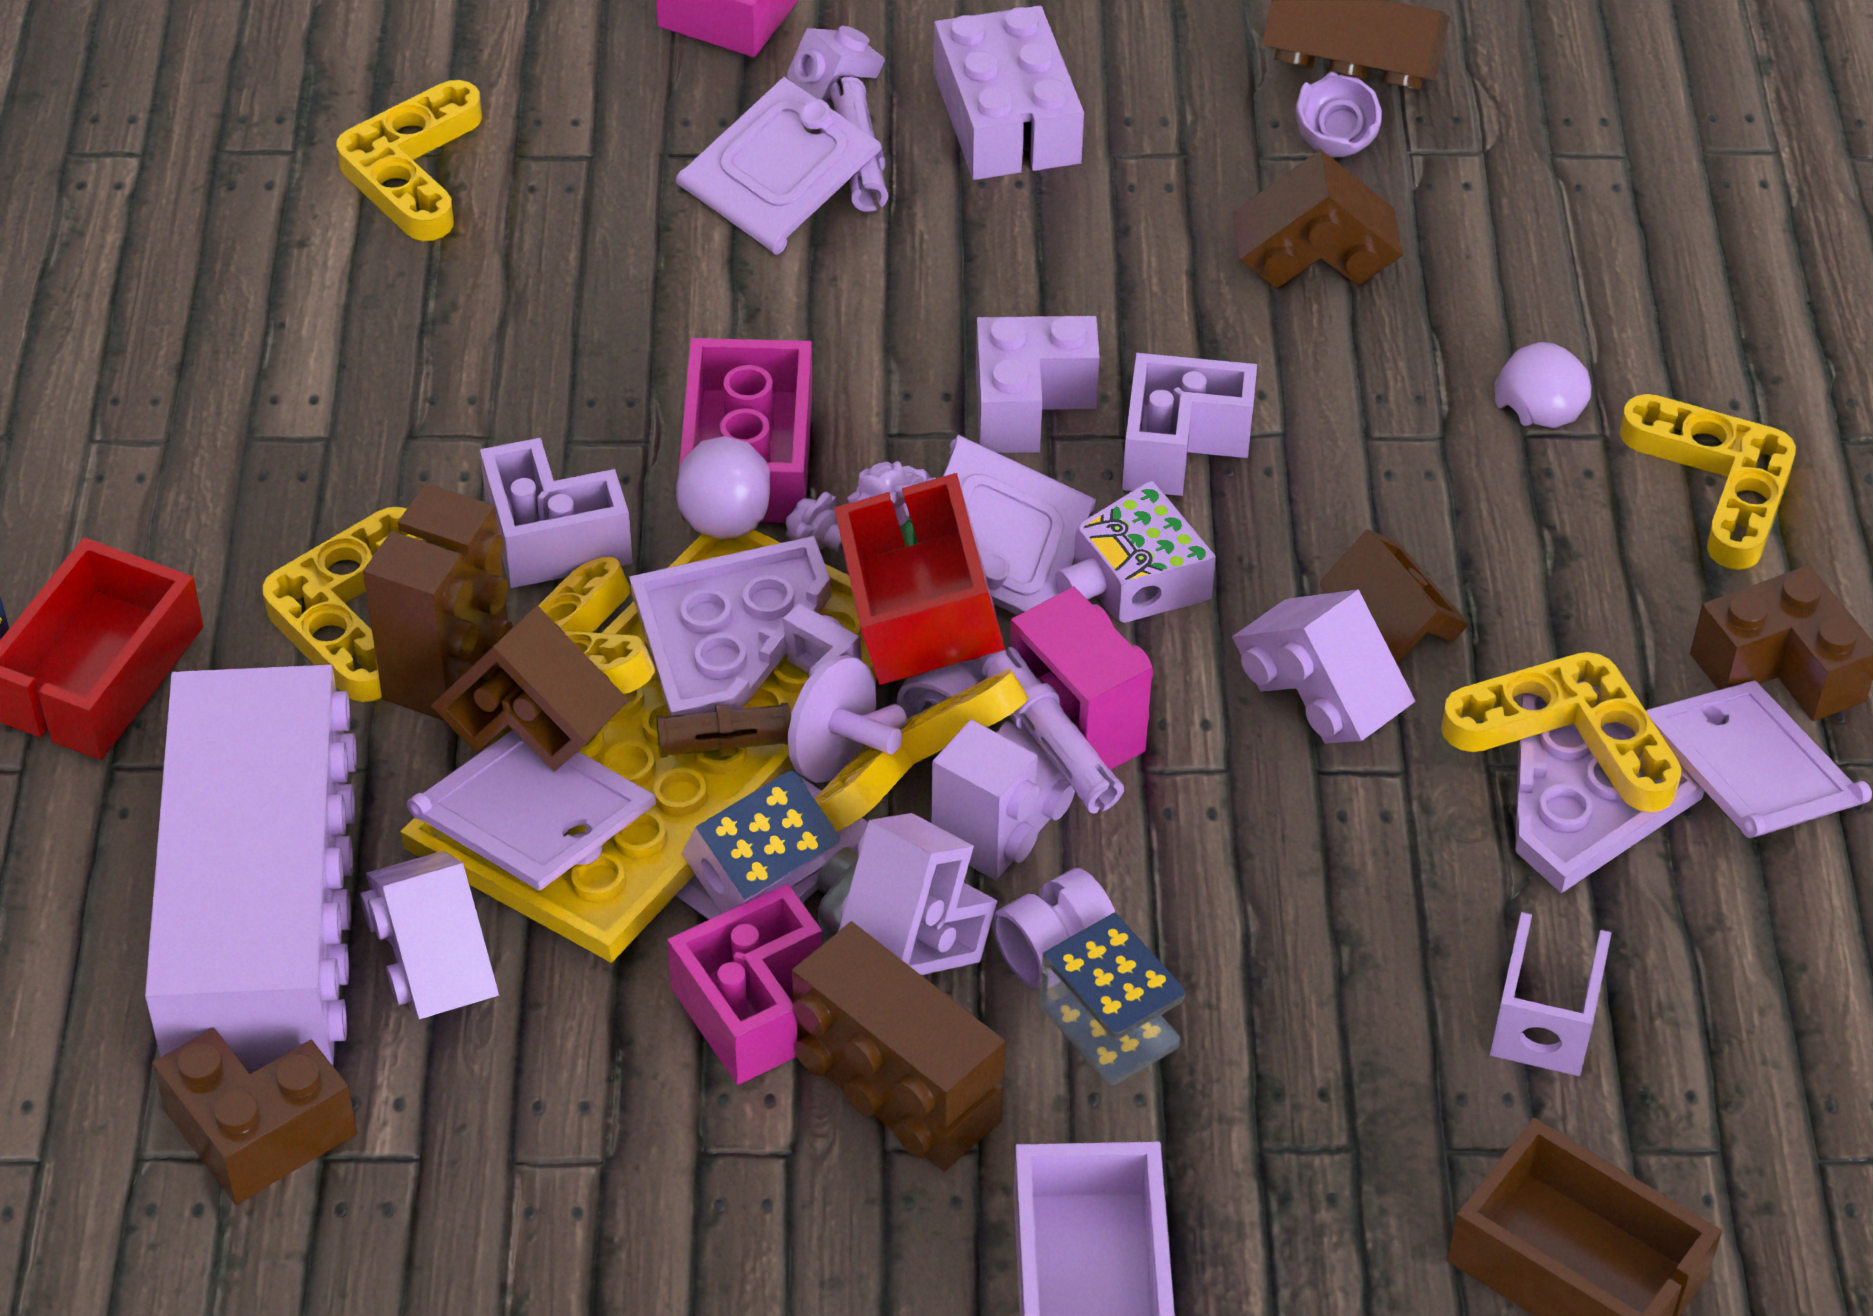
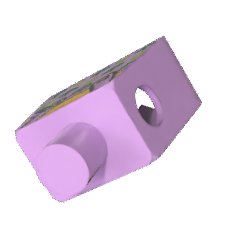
(1140, 558)

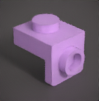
(831, 54)
(816, 639)

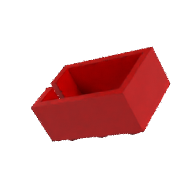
(924, 600)
(95, 646)

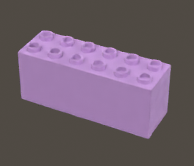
(253, 862)

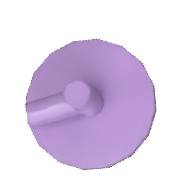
(838, 718)

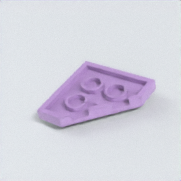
(720, 620)
(1569, 809)

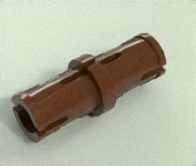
(723, 730)

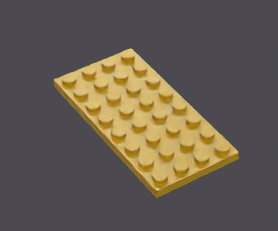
(643, 864)

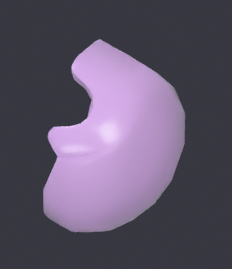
(1338, 115)
(1544, 385)
(723, 488)

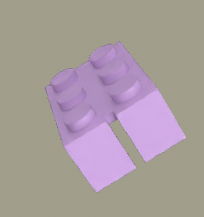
(996, 77)
(1091, 1230)

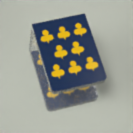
(1110, 998)

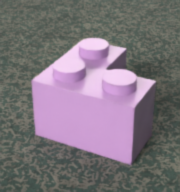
(1032, 368)
(1182, 409)
(552, 523)
(1333, 659)
(996, 793)
(914, 894)
(434, 933)

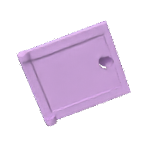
(773, 172)
(1019, 521)
(1756, 763)
(518, 809)

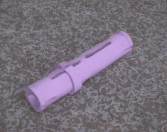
(869, 178)
(1058, 735)

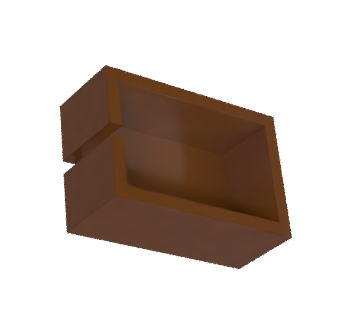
(1359, 37)
(438, 599)
(898, 1046)
(1579, 1234)

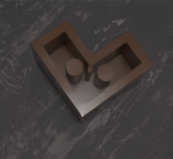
(1317, 215)
(1791, 632)
(535, 686)
(254, 1123)

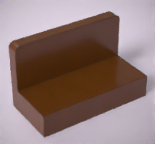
(1396, 593)

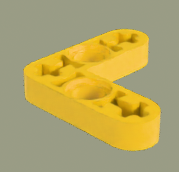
(378, 153)
(1734, 458)
(326, 599)
(583, 605)
(1568, 705)
(874, 772)

